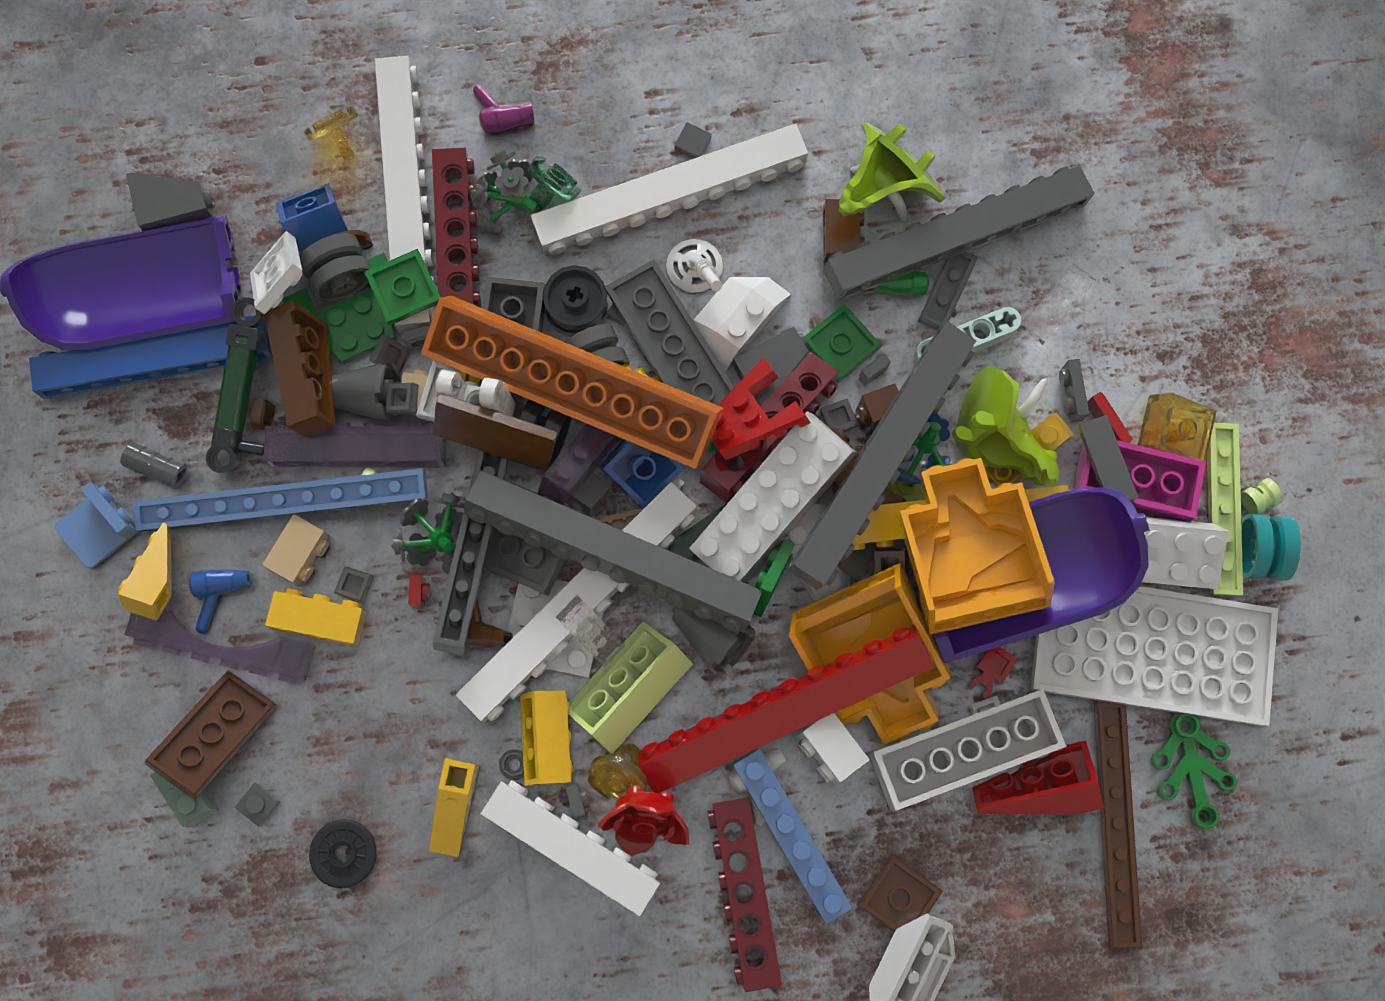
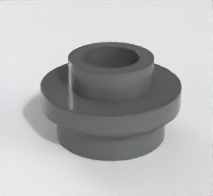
(504, 764)

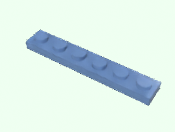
(792, 836)

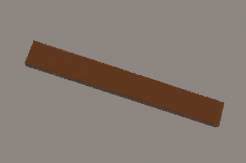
(1117, 826)

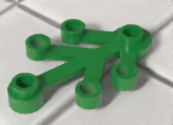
(1192, 764)

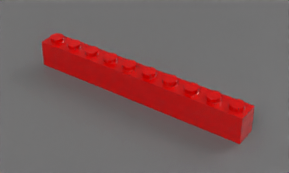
(784, 709)

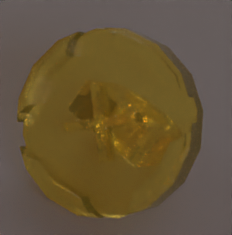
(331, 124)

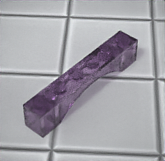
(280, 655)

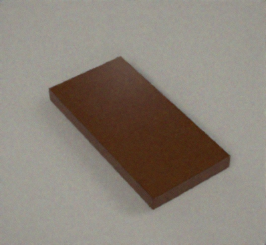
(493, 432)
(210, 735)

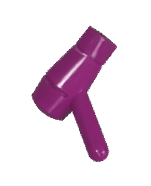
(502, 117)

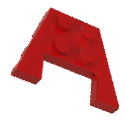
(745, 422)

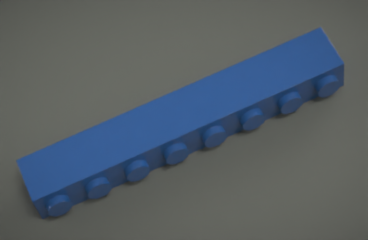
(134, 361)

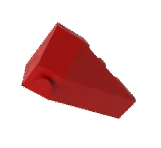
(1051, 786)

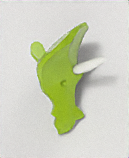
(885, 172)
(999, 432)

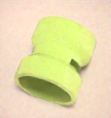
(1263, 496)

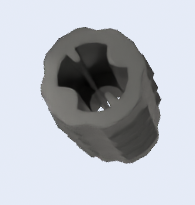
(153, 464)

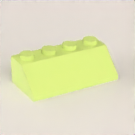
(628, 687)

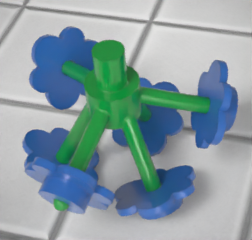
(927, 444)

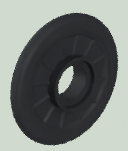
(323, 853)

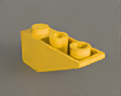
(1049, 434)
(149, 583)
(452, 806)

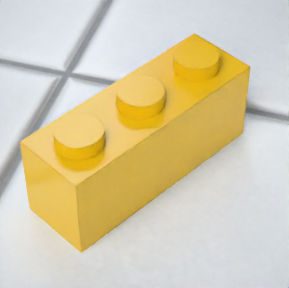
(316, 617)
(545, 738)

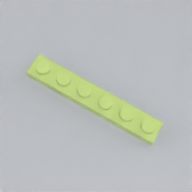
(1225, 503)

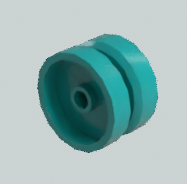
(1270, 546)

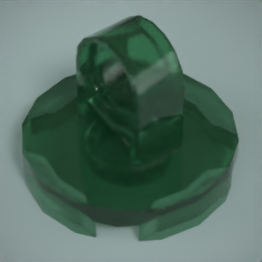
(552, 182)

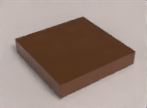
(899, 895)

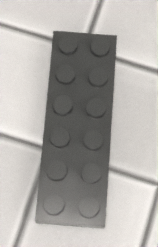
(668, 334)

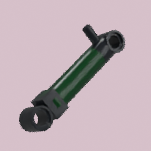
(243, 346)

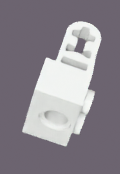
(491, 393)

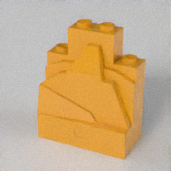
(974, 549)
(867, 613)

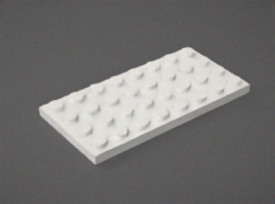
(1167, 656)

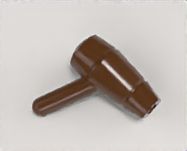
(484, 634)

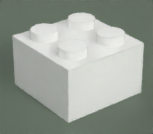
(832, 749)

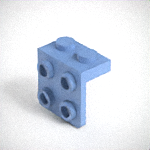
(95, 526)

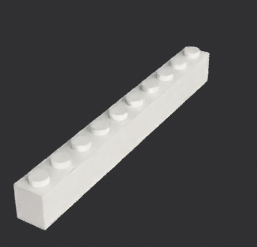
(402, 167)
(669, 190)
(544, 635)

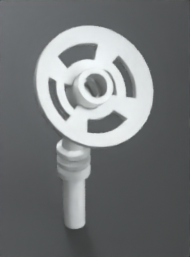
(696, 267)

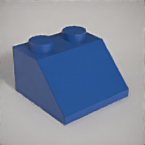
(311, 216)
(640, 471)

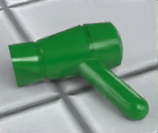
(910, 284)

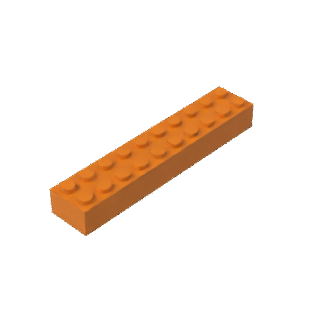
(572, 381)

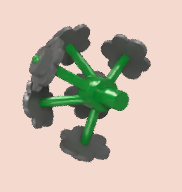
(506, 188)
(440, 539)

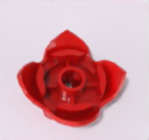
(642, 818)

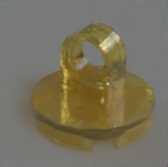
(614, 774)

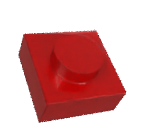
(418, 592)

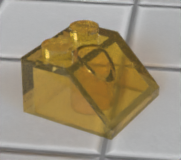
(1177, 426)

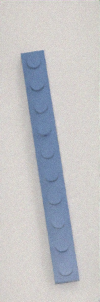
(281, 499)

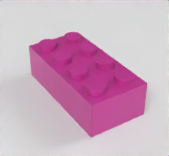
(1164, 481)

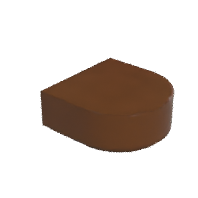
(262, 414)

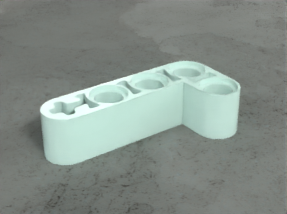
(987, 325)

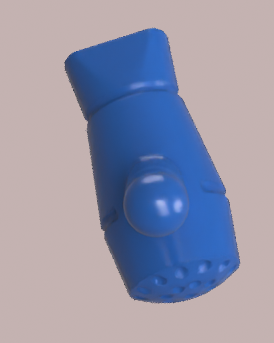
(210, 585)

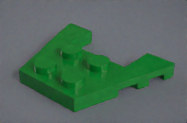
(353, 324)

